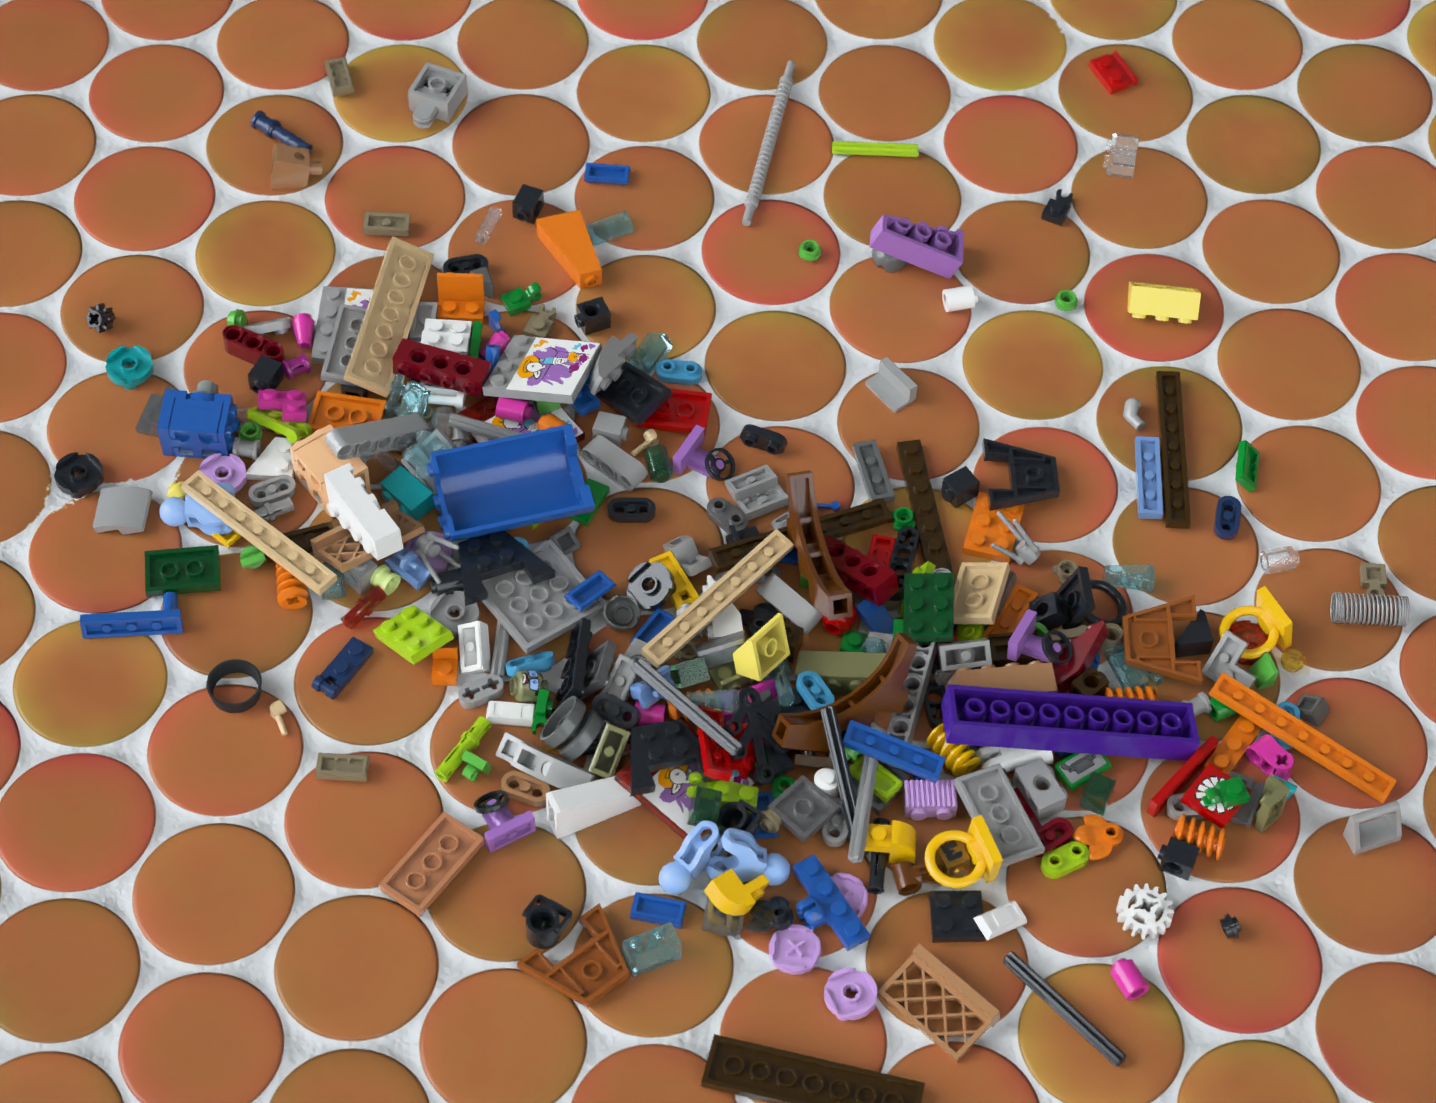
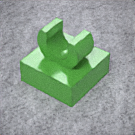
(474, 766)

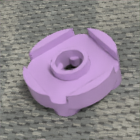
(225, 464)
(850, 1008)

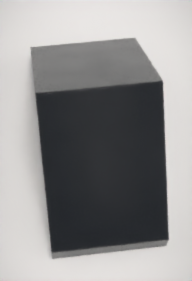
(1195, 638)

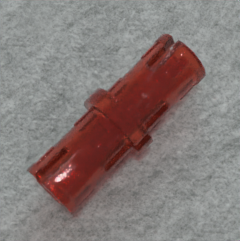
(374, 597)

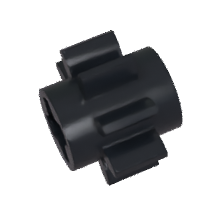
(100, 317)

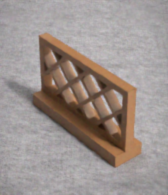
(333, 544)
(953, 985)

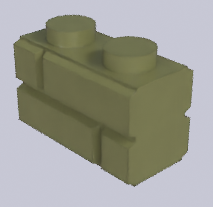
(609, 751)

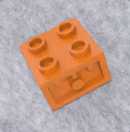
(461, 296)

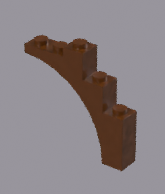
(804, 530)
(879, 692)

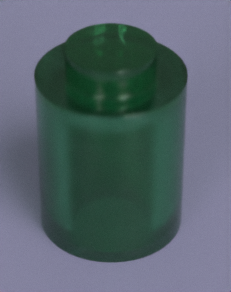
(658, 464)

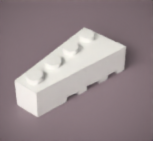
(361, 513)

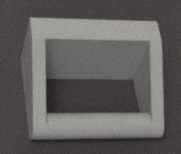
(1374, 832)

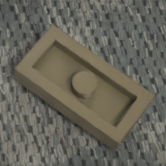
(386, 224)

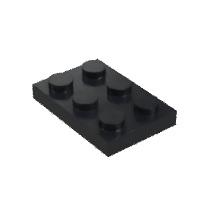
(635, 394)

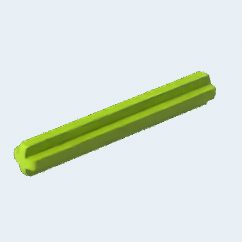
(875, 149)

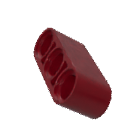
(250, 345)

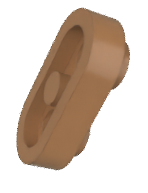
(527, 788)

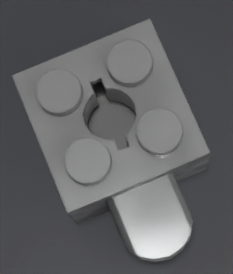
(436, 94)

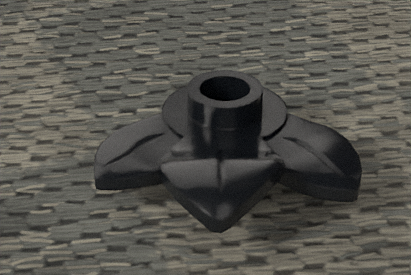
(757, 618)
(770, 915)

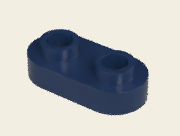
(1227, 519)

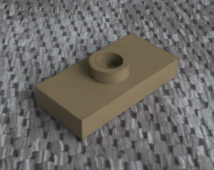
(339, 77)
(342, 767)

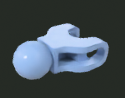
(177, 511)
(691, 858)
(748, 859)

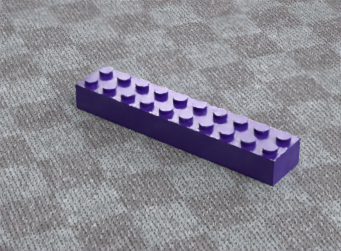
(1069, 723)

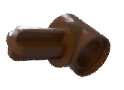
(910, 877)

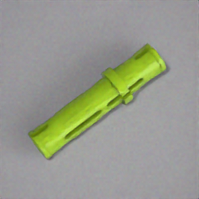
(469, 741)

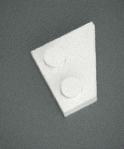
(273, 461)

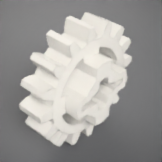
(1144, 911)

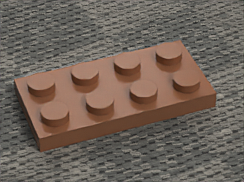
(431, 864)

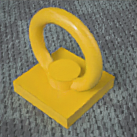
(1271, 620)
(980, 849)

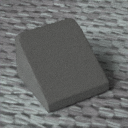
(488, 283)
(565, 540)
(1312, 708)

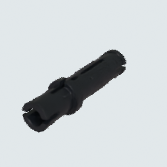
(878, 860)

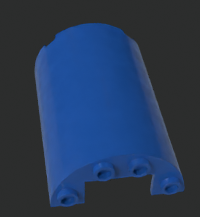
(509, 483)

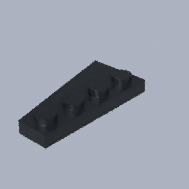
(575, 667)

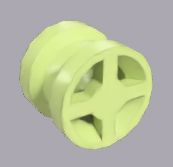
(385, 579)

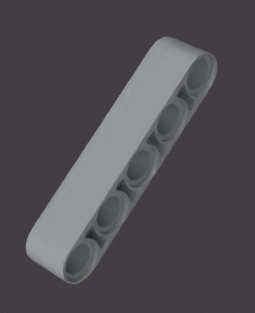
(375, 436)

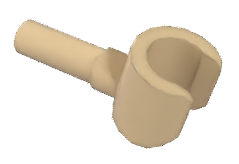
(650, 440)
(276, 710)

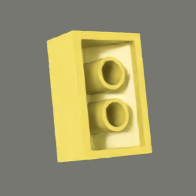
(1163, 302)

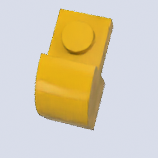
(895, 839)
(732, 895)

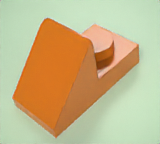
(446, 665)

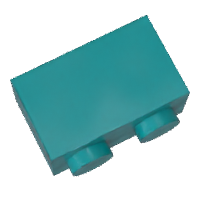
(408, 492)

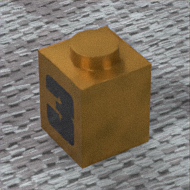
(953, 858)

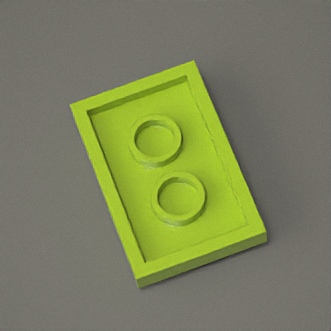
(413, 634)

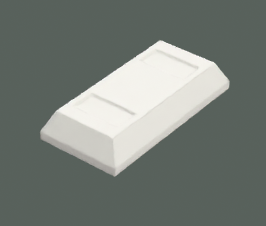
(511, 713)
(1000, 920)

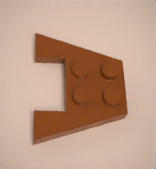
(1150, 640)
(587, 971)

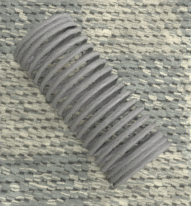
(1338, 607)

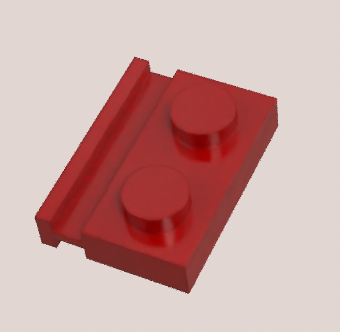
(1113, 72)

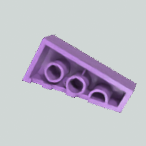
(919, 244)

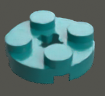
(129, 377)

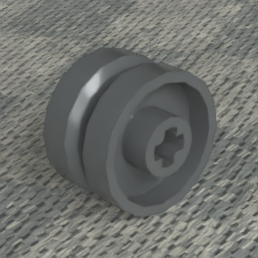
(571, 728)

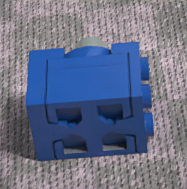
(197, 422)

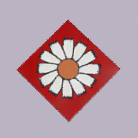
(1193, 797)

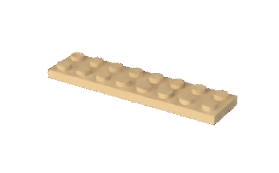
(388, 316)

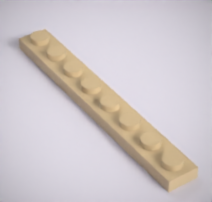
(259, 532)
(717, 599)

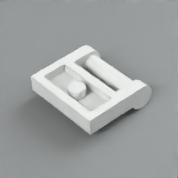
(443, 396)

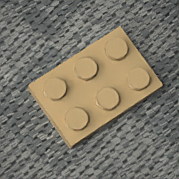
(979, 591)

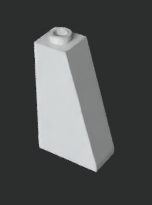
(586, 805)

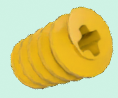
(955, 756)

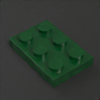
(182, 570)
(929, 607)

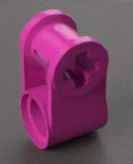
(1269, 755)

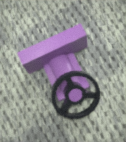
(701, 461)
(1041, 648)
(502, 824)

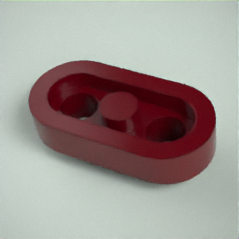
(1050, 839)

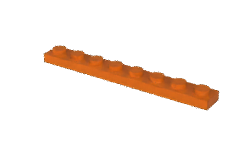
(1303, 737)

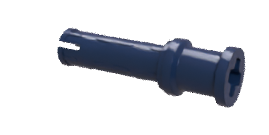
(273, 129)

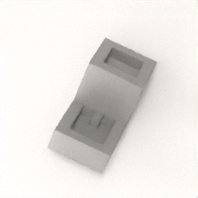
(687, 555)

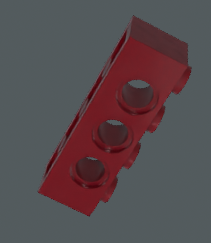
(441, 367)
(862, 573)

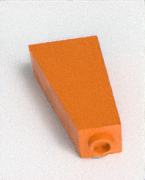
(571, 246)

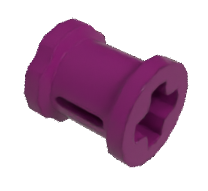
(296, 366)

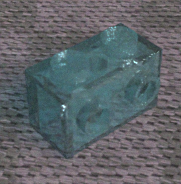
(652, 949)

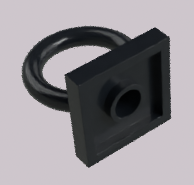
(1080, 601)

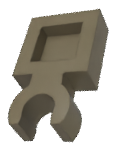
(540, 325)
(1373, 577)

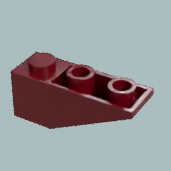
(1084, 651)

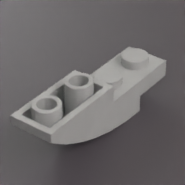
(610, 362)
(540, 763)

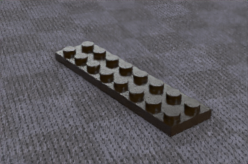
(796, 1078)

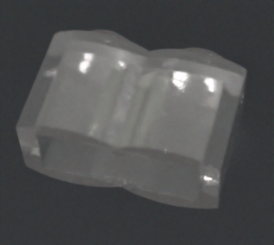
(1122, 155)

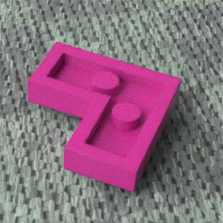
(290, 402)

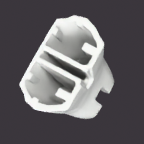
(1011, 757)

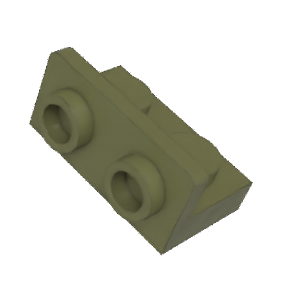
(725, 678)
(1272, 803)

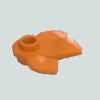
(1095, 836)

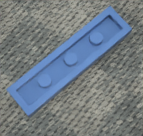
(1148, 477)

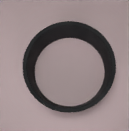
(229, 667)

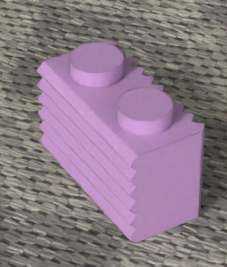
(929, 799)

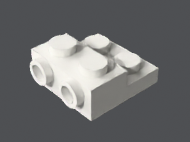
(448, 334)

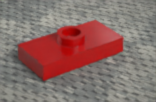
(881, 549)

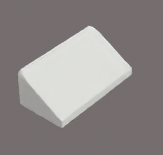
(474, 647)

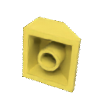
(763, 650)

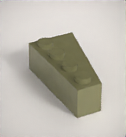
(839, 670)

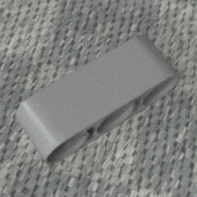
(614, 463)
(789, 603)

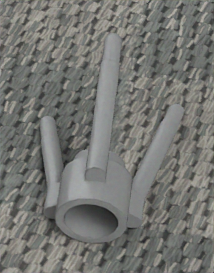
(429, 545)
(1026, 549)

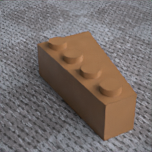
(1031, 677)

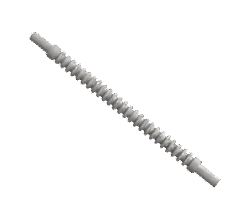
(769, 141)

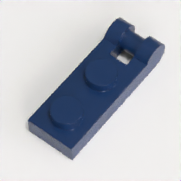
(343, 668)

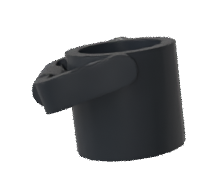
(736, 816)
(543, 921)

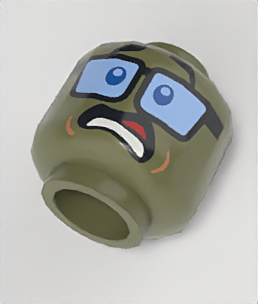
(526, 685)

